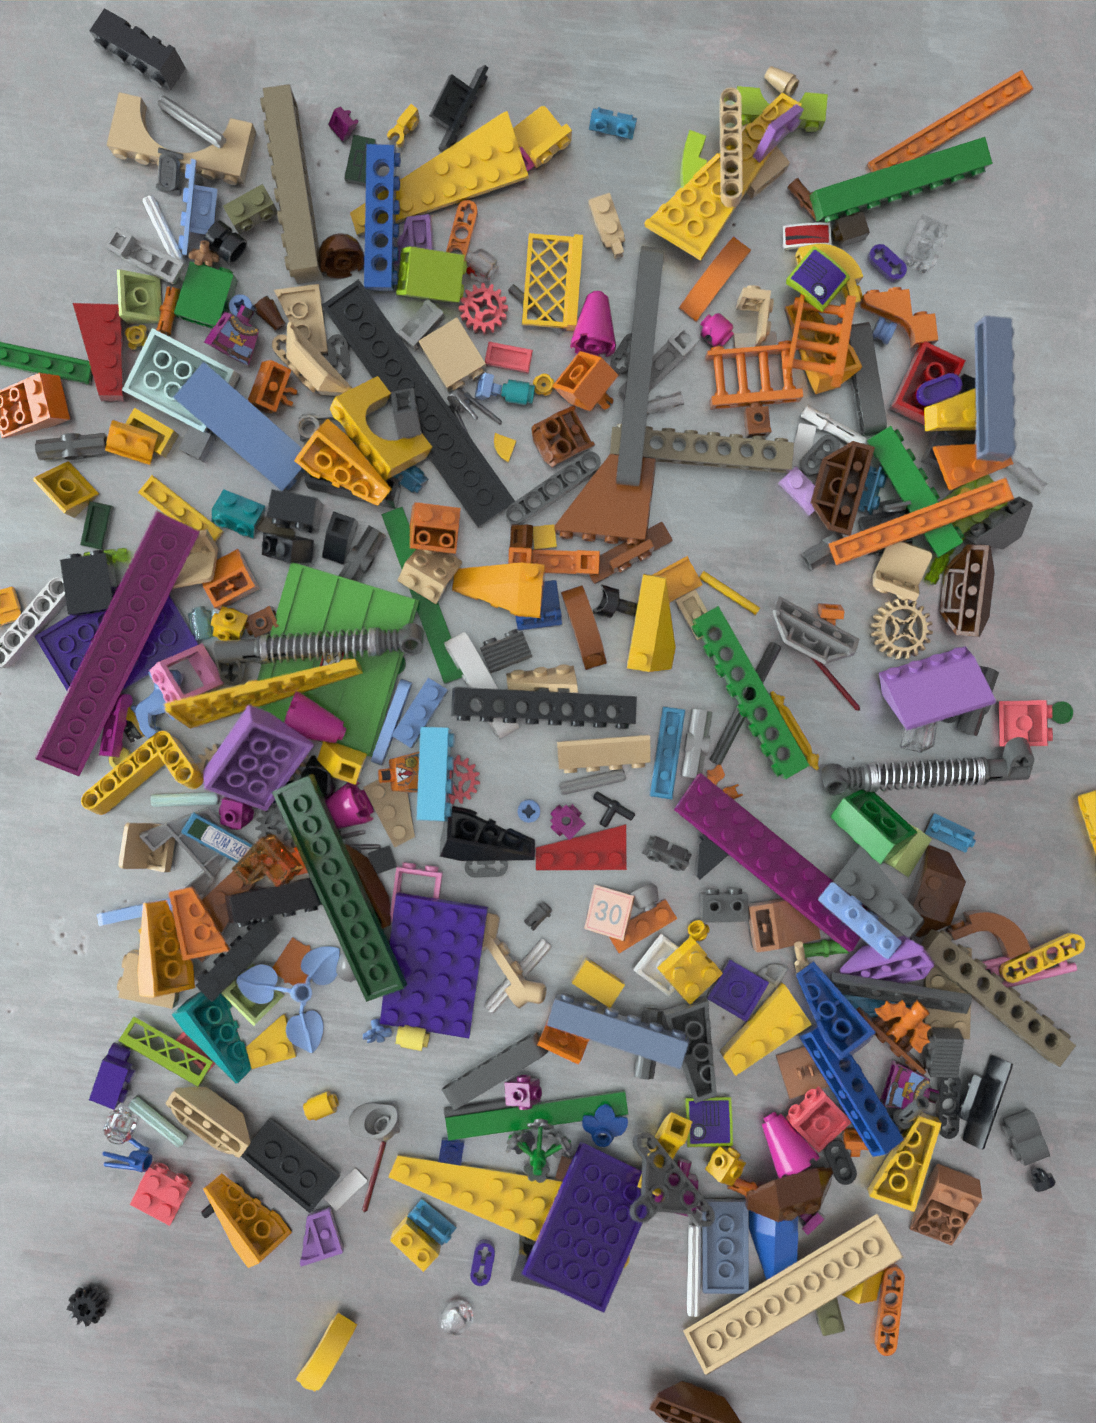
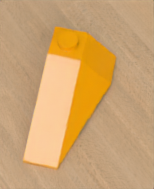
(821, 381)
(337, 459)
(508, 586)
(160, 957)
(248, 1224)

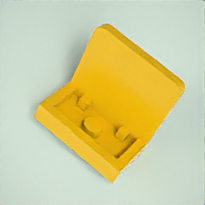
(542, 136)

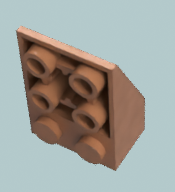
(778, 925)
(946, 1204)

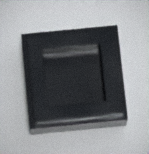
(382, 859)

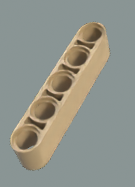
(728, 137)

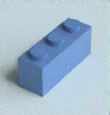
(420, 712)

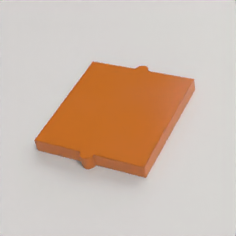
(289, 963)

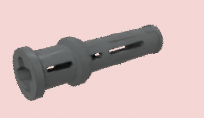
(909, 1113)

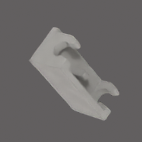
(421, 324)

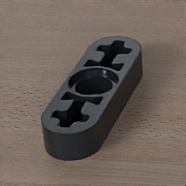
(955, 1111)

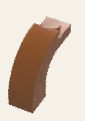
(584, 627)
(1007, 933)

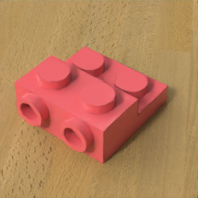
(1025, 720)
(818, 1119)
(161, 1192)

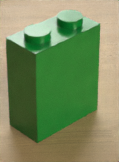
(205, 294)

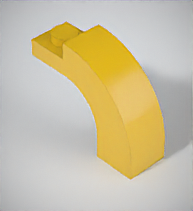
(845, 261)
(671, 1136)
(327, 1353)

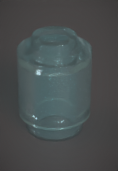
(200, 623)

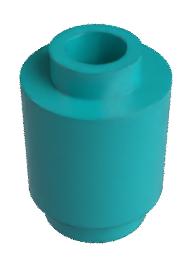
(518, 392)

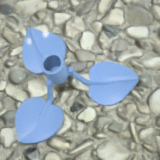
(259, 985)

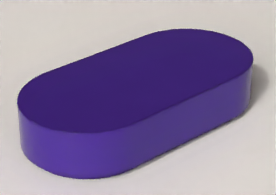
(939, 389)

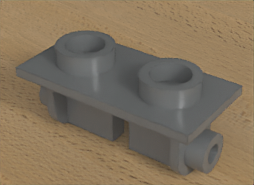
(657, 851)

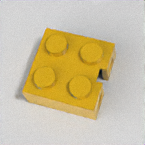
(689, 970)

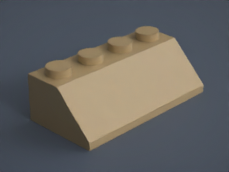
(603, 752)

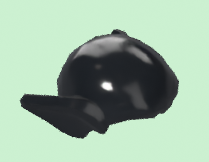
(324, 779)

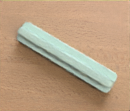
(184, 799)
(157, 1122)

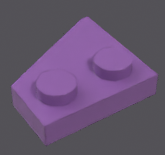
(777, 131)
(416, 233)
(320, 1237)

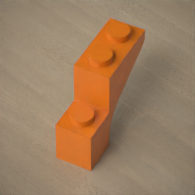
(896, 307)

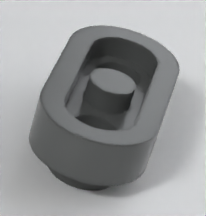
(817, 453)

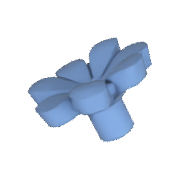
(377, 1032)

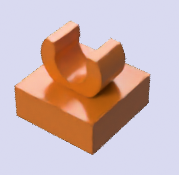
(830, 612)
(853, 1142)

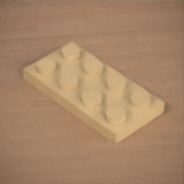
(942, 1018)

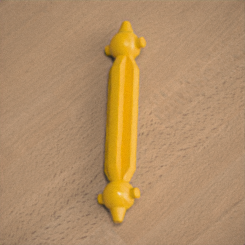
(795, 730)

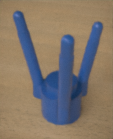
(137, 1160)

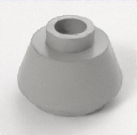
(646, 897)

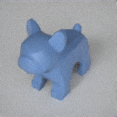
(152, 706)

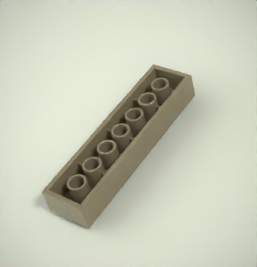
(292, 183)

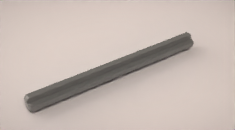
(736, 720)

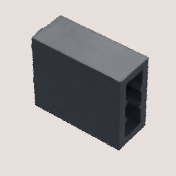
(88, 582)

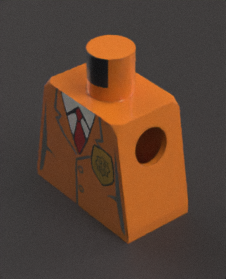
(402, 773)

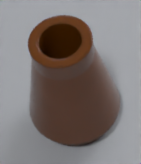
(269, 313)

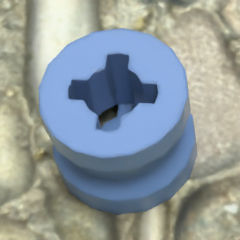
(239, 300)
(884, 330)
(528, 806)

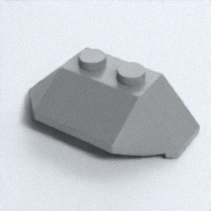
(812, 634)

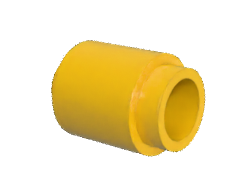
(321, 1106)

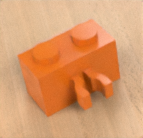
(270, 386)

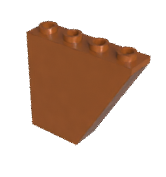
(611, 509)

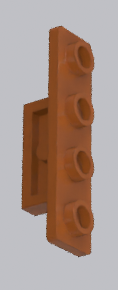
(623, 555)
(899, 1048)

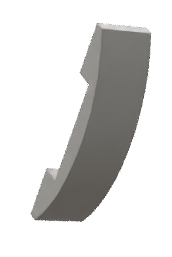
(144, 256)
(670, 355)

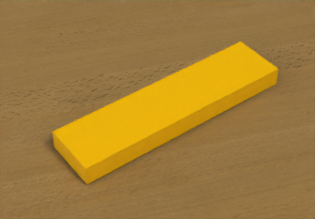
(176, 507)

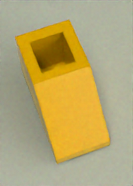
(342, 761)

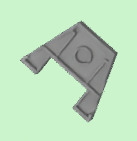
(206, 858)

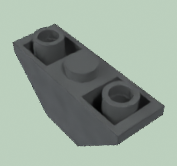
(1002, 526)

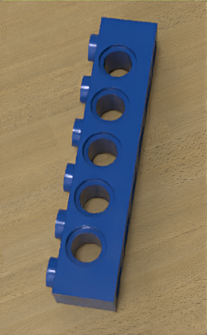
(377, 157)
(852, 1099)

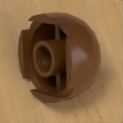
(340, 256)

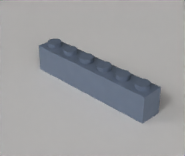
(994, 388)
(618, 1030)

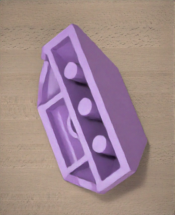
(906, 964)

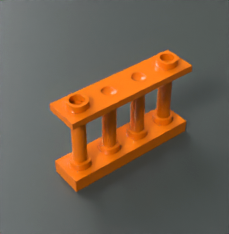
(838, 350)
(744, 397)

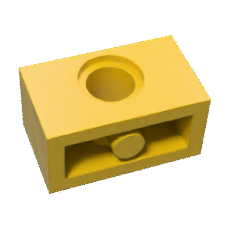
(415, 1243)

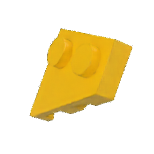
(271, 1045)

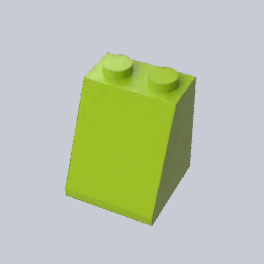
(431, 274)

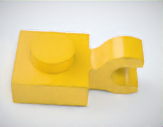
(407, 121)

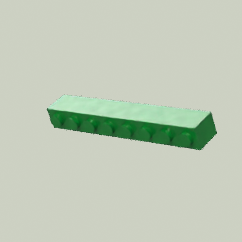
(900, 180)

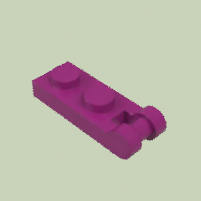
(114, 728)

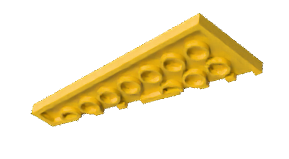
(467, 169)
(696, 211)
(227, 702)
(485, 1192)

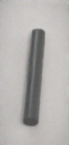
(517, 293)
(475, 1108)

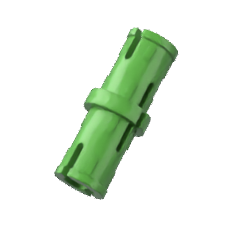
(823, 949)

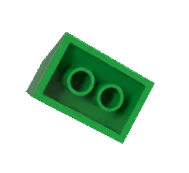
(873, 824)

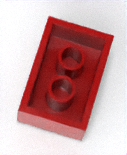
(927, 364)

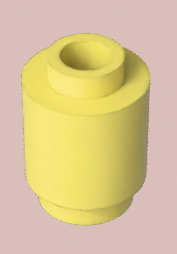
(412, 1037)

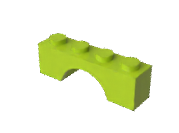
(811, 119)

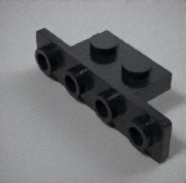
(454, 103)
(984, 1100)

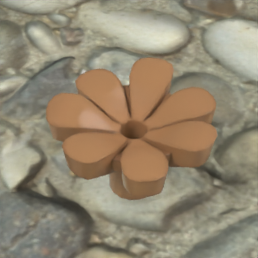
(203, 254)

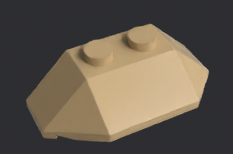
(312, 365)
(210, 1118)

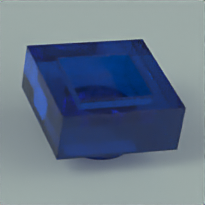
(451, 1151)

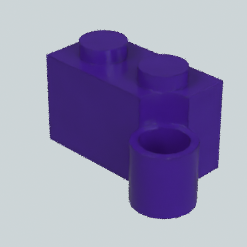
(113, 1077)

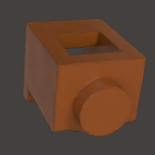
(753, 427)
(268, 615)

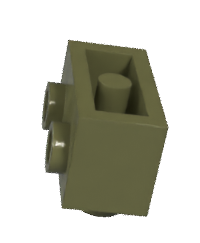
(250, 209)

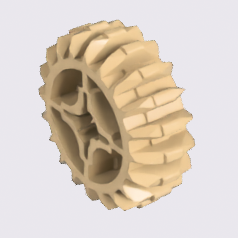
(908, 635)

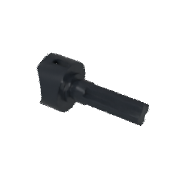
(611, 603)

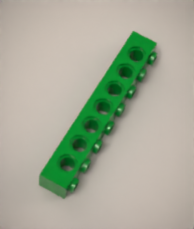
(795, 759)

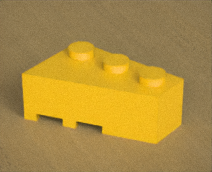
(952, 413)

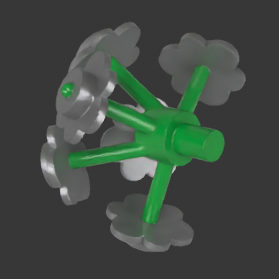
(555, 1145)

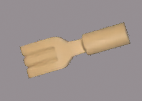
(801, 961)

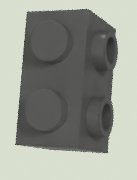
(724, 906)

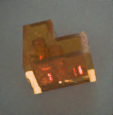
(267, 858)

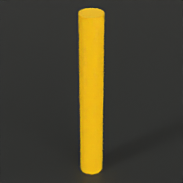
(730, 593)

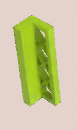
(158, 1058)

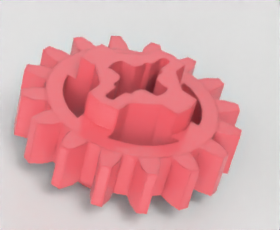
(477, 303)
(459, 794)

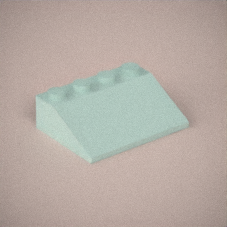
(162, 371)

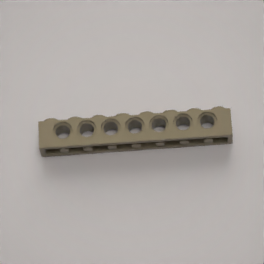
(757, 461)
(1054, 1050)

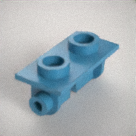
(620, 125)
(412, 479)
(870, 498)
(950, 833)
(432, 1222)

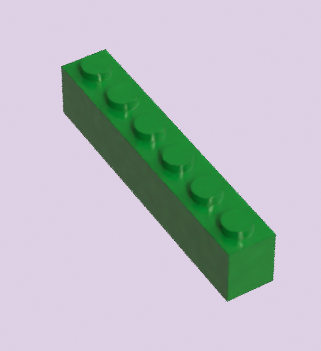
(911, 485)

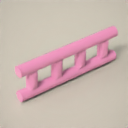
(1063, 968)

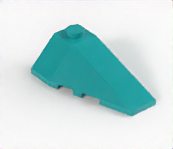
(215, 1033)

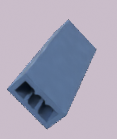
(241, 426)

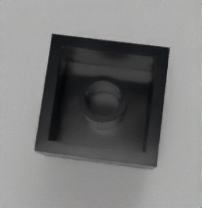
(294, 510)

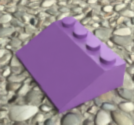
(936, 688)
(256, 759)

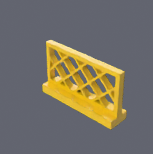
(572, 281)

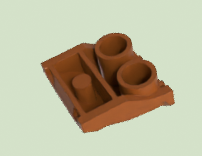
(561, 437)

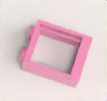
(202, 665)
(410, 868)

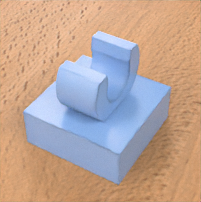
(486, 387)

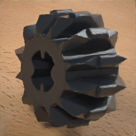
(83, 1297)

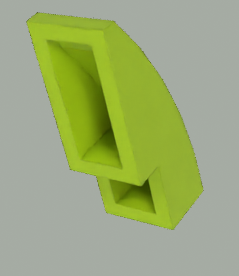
(691, 159)

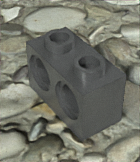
(406, 413)

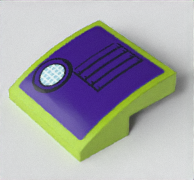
(818, 279)
(710, 1122)

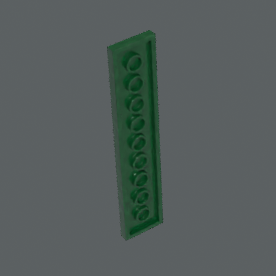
(339, 888)

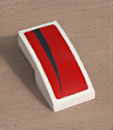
(806, 234)

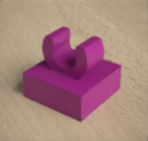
(342, 123)
(811, 1222)

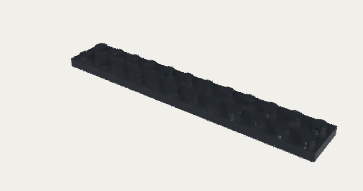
(389, 359)

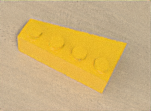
(765, 1030)
(905, 1167)

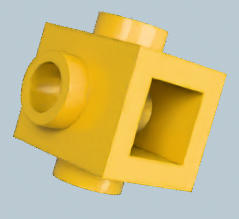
(229, 624)
(726, 1165)

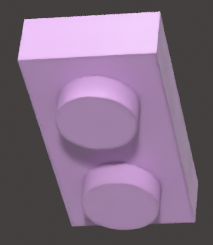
(799, 488)

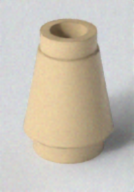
(782, 81)

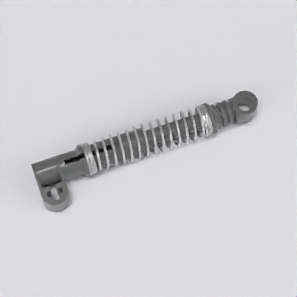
(268, 648)
(1014, 765)

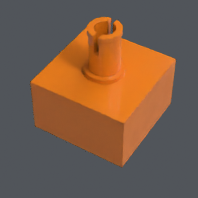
(586, 382)

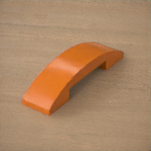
(714, 278)
(558, 562)

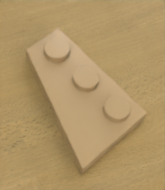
(305, 311)
(541, 677)
(393, 811)

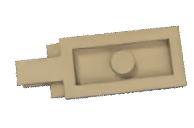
(608, 223)

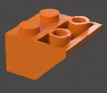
(434, 527)
(230, 581)

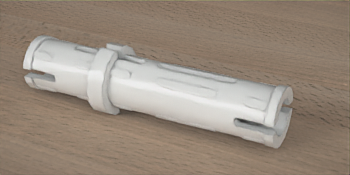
(830, 425)

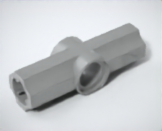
(696, 743)

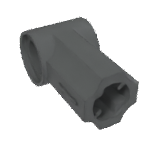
(820, 553)

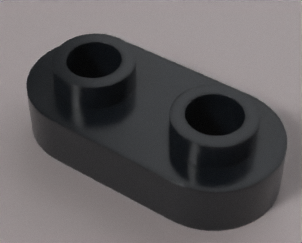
(840, 1160)

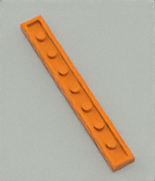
(955, 122)
(921, 521)

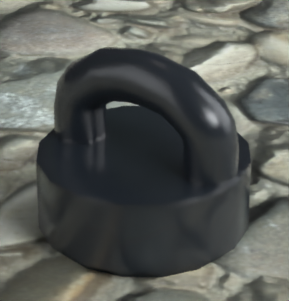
(1042, 1182)

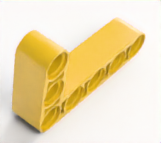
(142, 770)

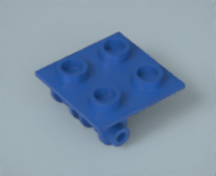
(550, 610)

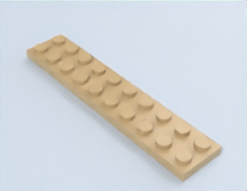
(792, 1294)

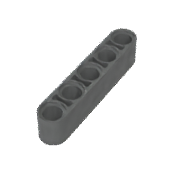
(867, 381)
(558, 479)
(494, 1070)

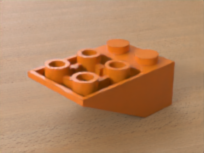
(32, 405)

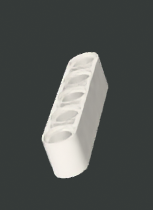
(41, 617)
(477, 676)

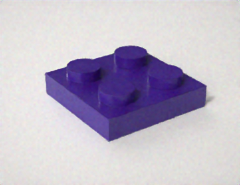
(737, 990)

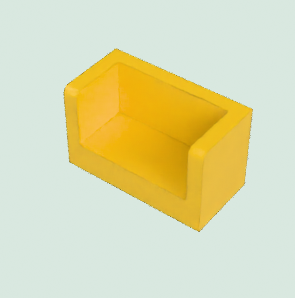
(166, 436)
(597, 982)

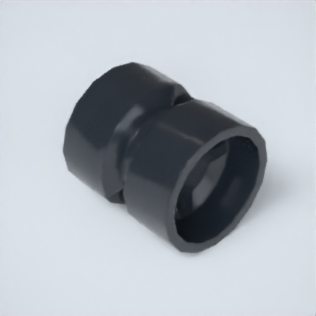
(228, 244)

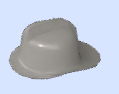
(374, 1121)

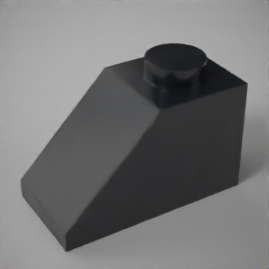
(707, 856)

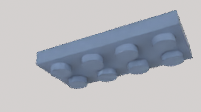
(726, 1248)

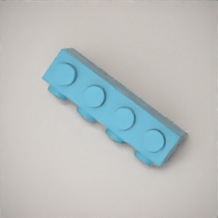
(435, 774)

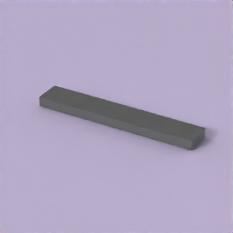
(896, 992)

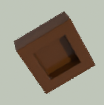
(521, 536)

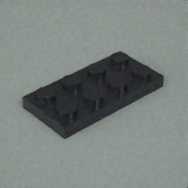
(290, 1165)

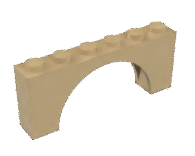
(131, 139)

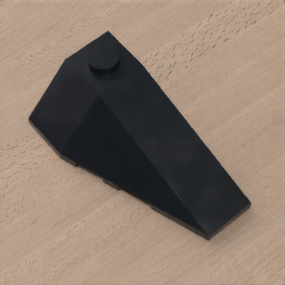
(476, 839)

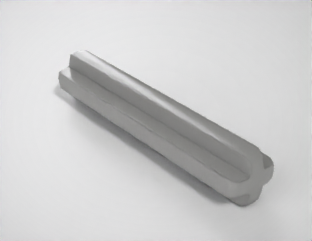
(592, 781)

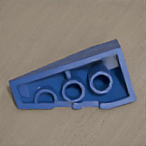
(836, 1018)
(774, 1242)

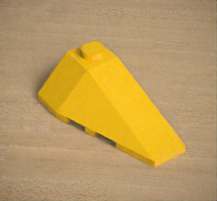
(652, 635)

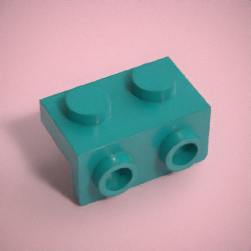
(237, 513)

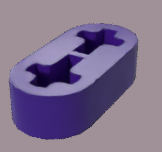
(882, 266)
(477, 1261)

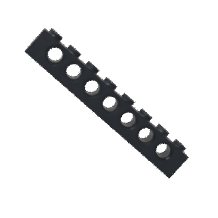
(624, 706)

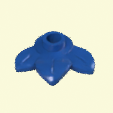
(604, 1122)

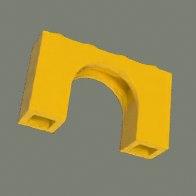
(386, 456)

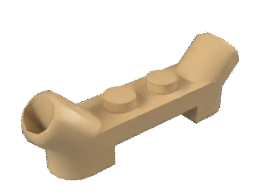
(521, 990)

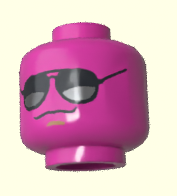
(716, 330)

